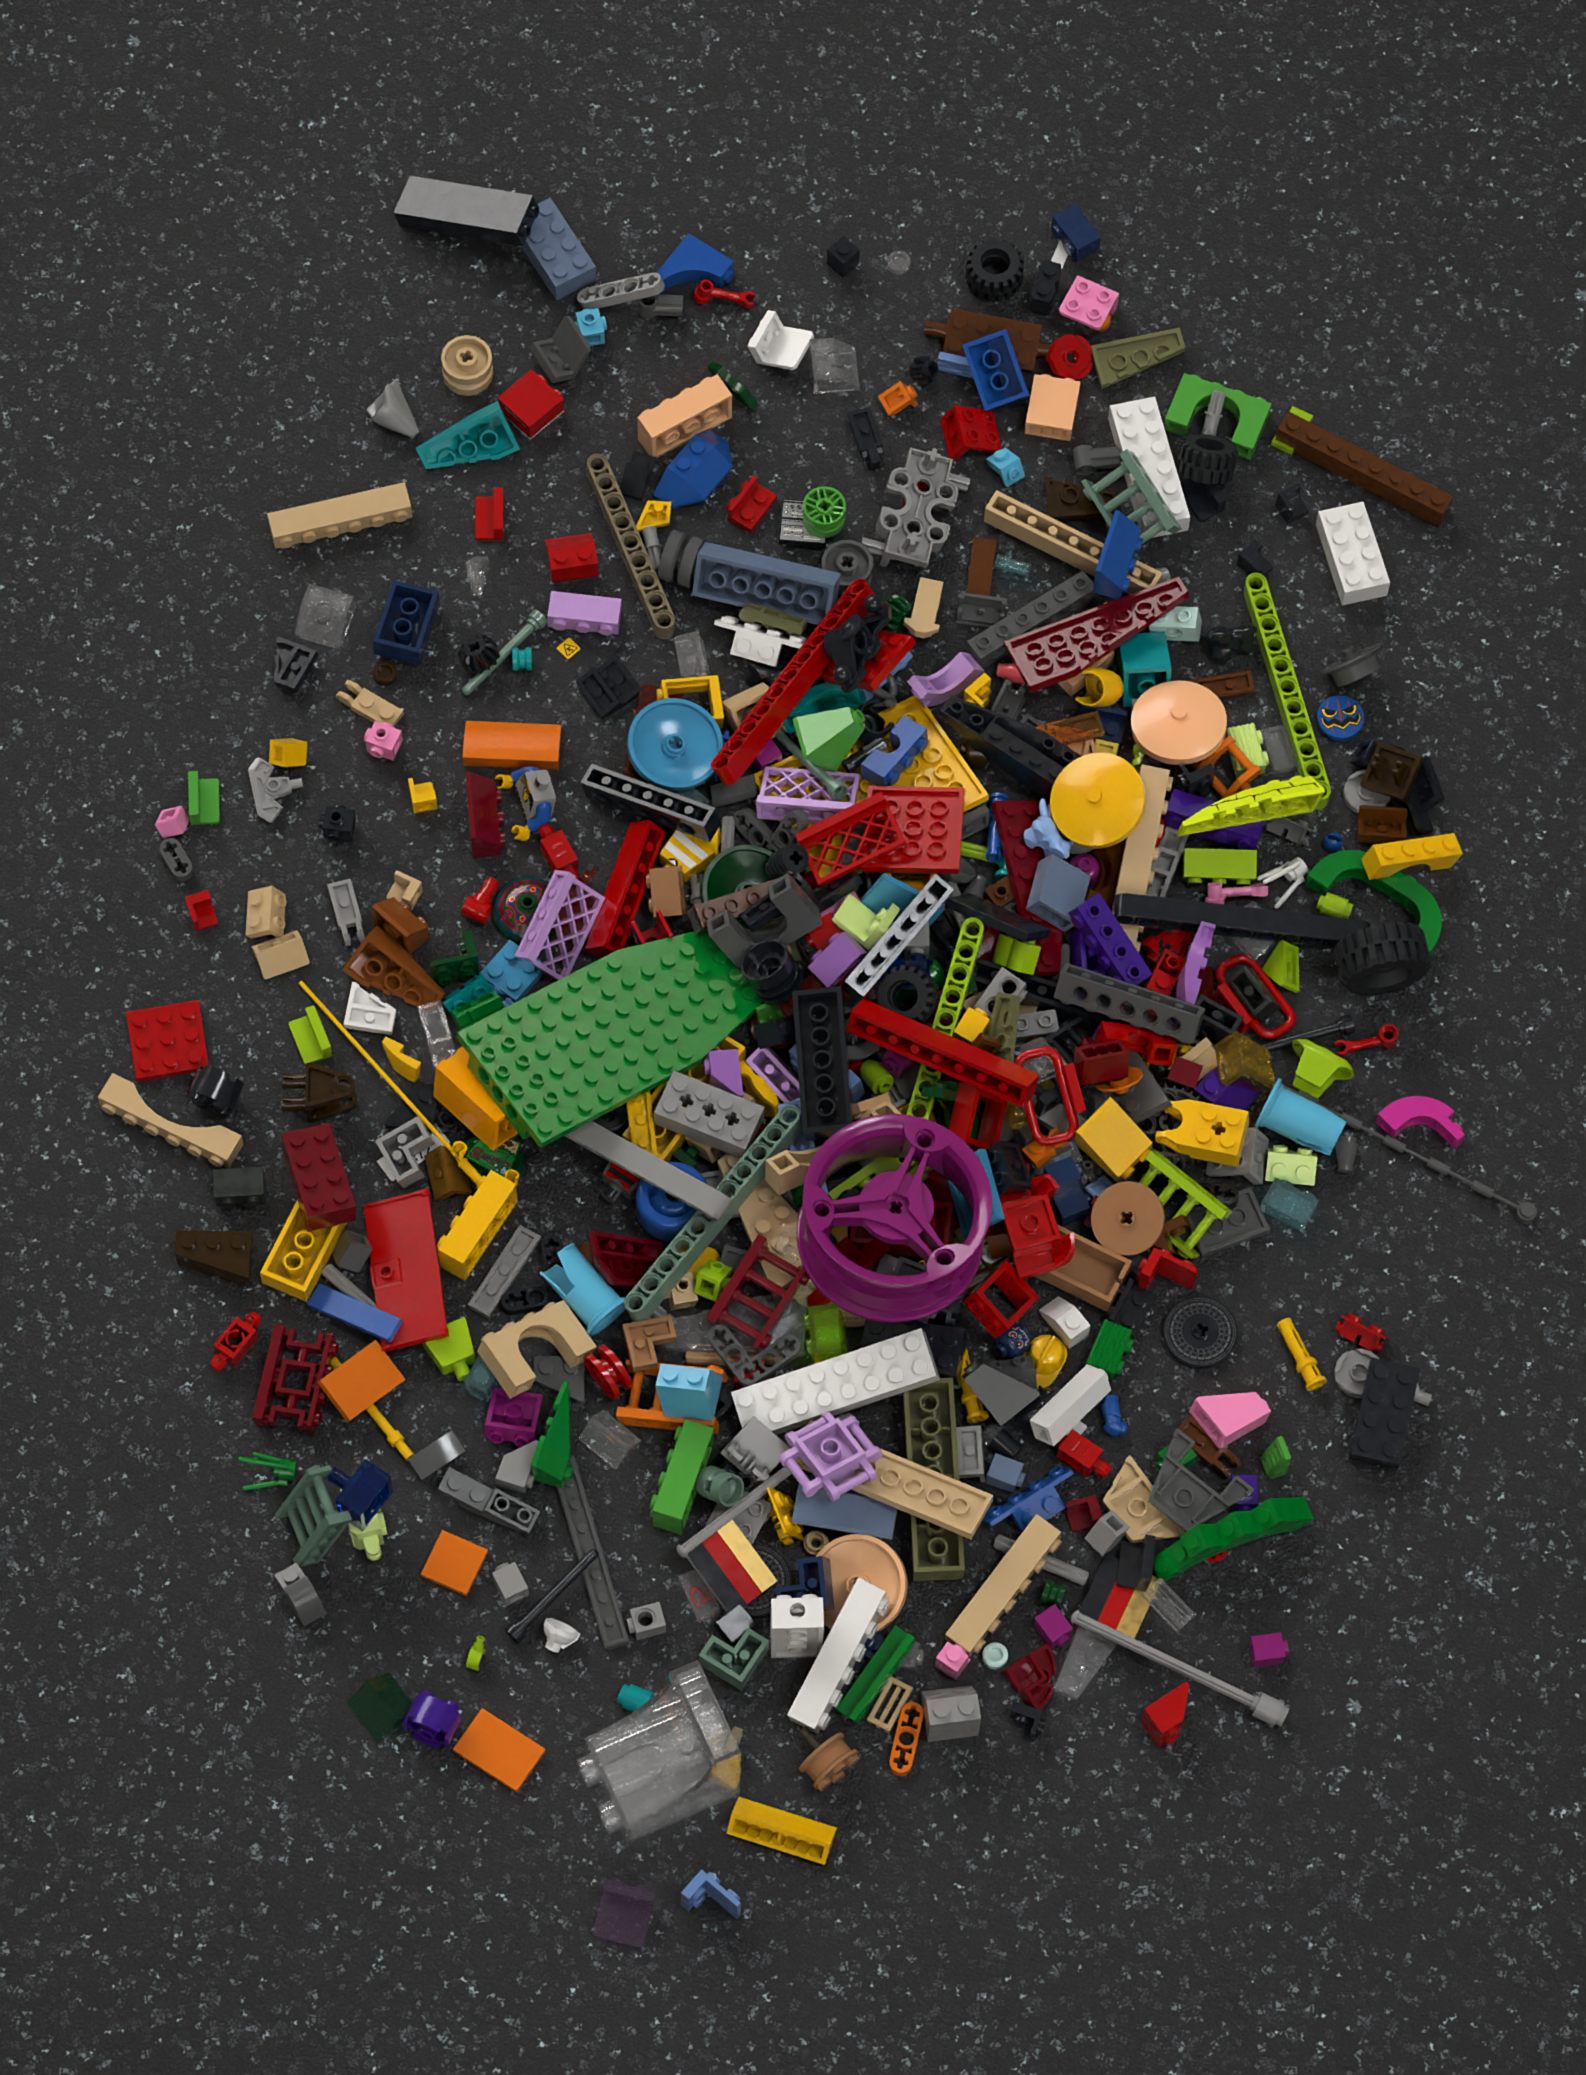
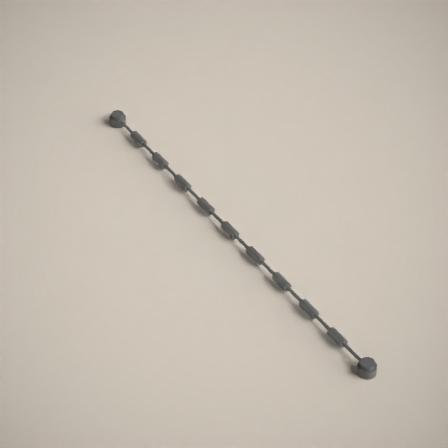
(1525, 1211)

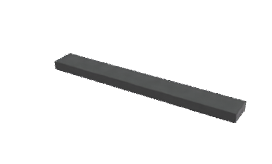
(596, 1574)

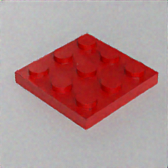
(892, 651)
(167, 1040)

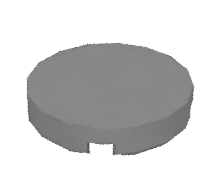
(1356, 795)
(1352, 1371)

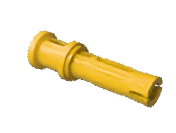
(1305, 1363)
(973, 1404)

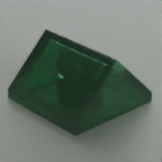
(380, 1705)

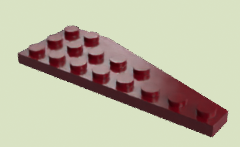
(1079, 641)
(1022, 861)

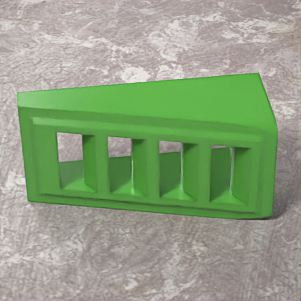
(1276, 1459)

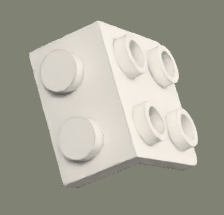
(778, 344)

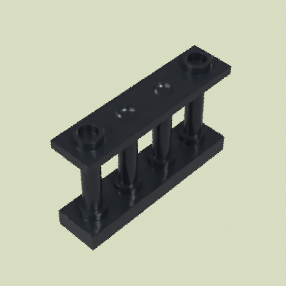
(1049, 1099)

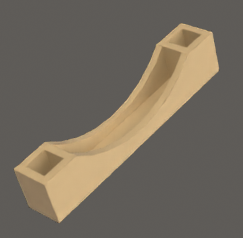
(213, 1142)
(790, 1167)

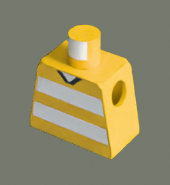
(686, 852)

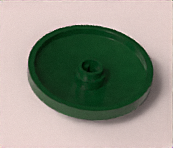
(734, 871)

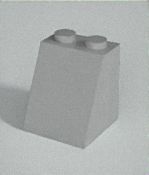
(951, 1713)

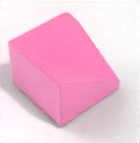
(172, 821)

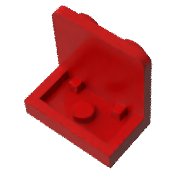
(1165, 1264)

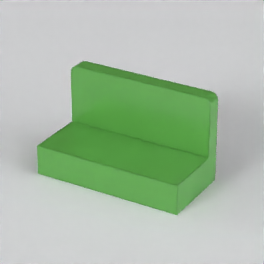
(203, 800)

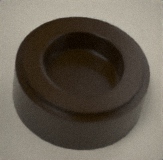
(385, 673)

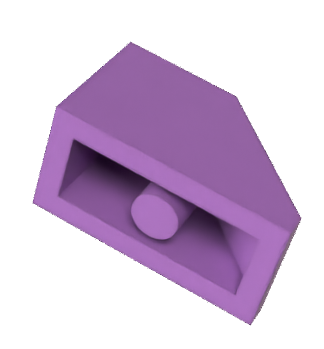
(724, 1070)

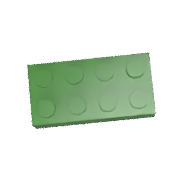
(678, 1483)

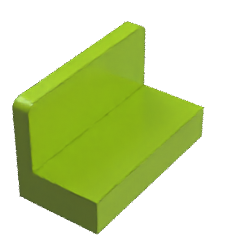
(310, 1037)

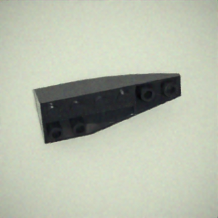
(1012, 746)

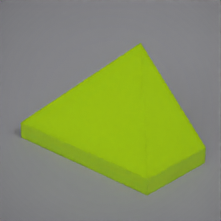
(1284, 966)

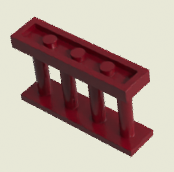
(734, 1293)

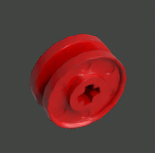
(608, 1371)

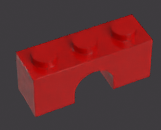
(1155, 1047)

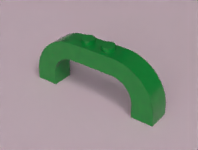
(1398, 887)

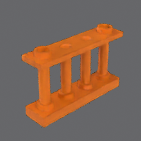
(654, 1418)

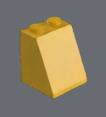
(1113, 1141)

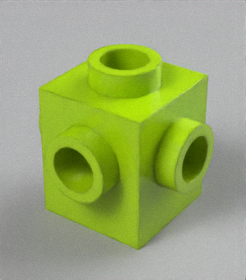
(712, 1279)

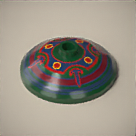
(508, 906)

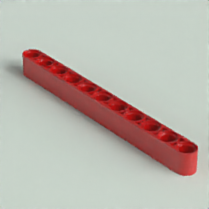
(787, 689)

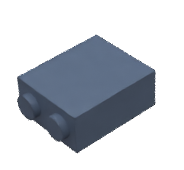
(1056, 891)

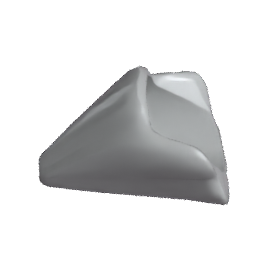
(393, 411)

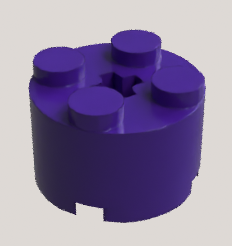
(432, 1720)

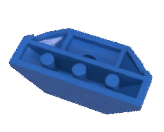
(695, 470)

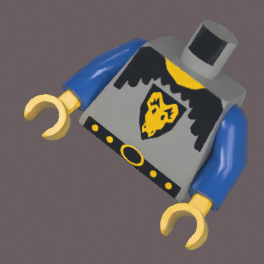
(535, 797)

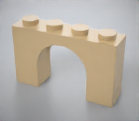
(552, 1323)

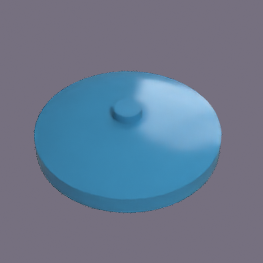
(674, 744)

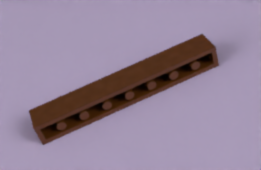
(1364, 469)

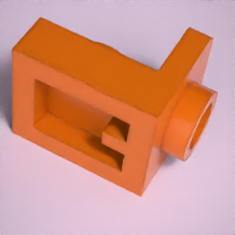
(898, 398)

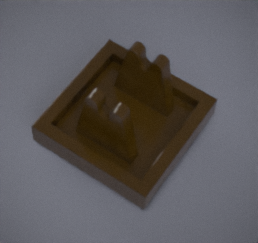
(1391, 771)

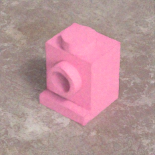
(952, 1660)

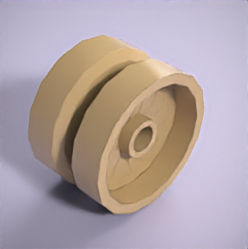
(467, 365)

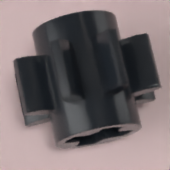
(923, 370)

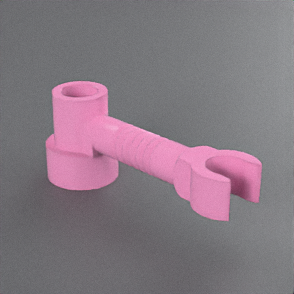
(1217, 894)

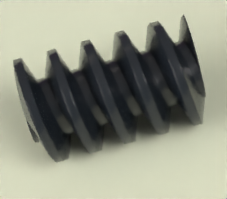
(789, 859)

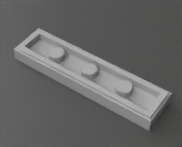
(504, 1271)

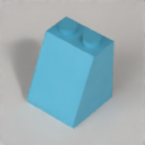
(688, 1391)

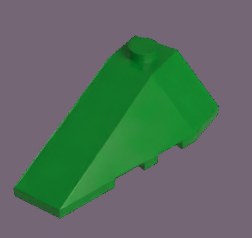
(553, 1452)

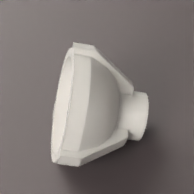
(559, 1634)

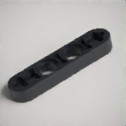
(1221, 1189)

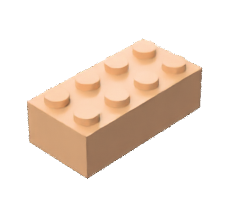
(684, 416)

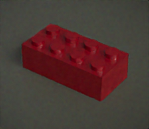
(318, 1177)

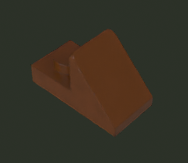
(1175, 1228)

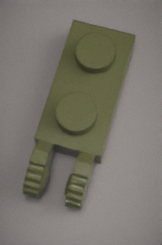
(773, 618)

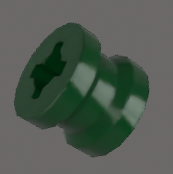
(1053, 1593)

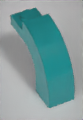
(824, 698)

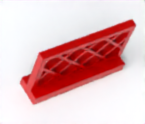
(848, 820)

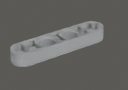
(594, 296)

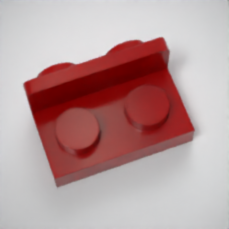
(750, 505)

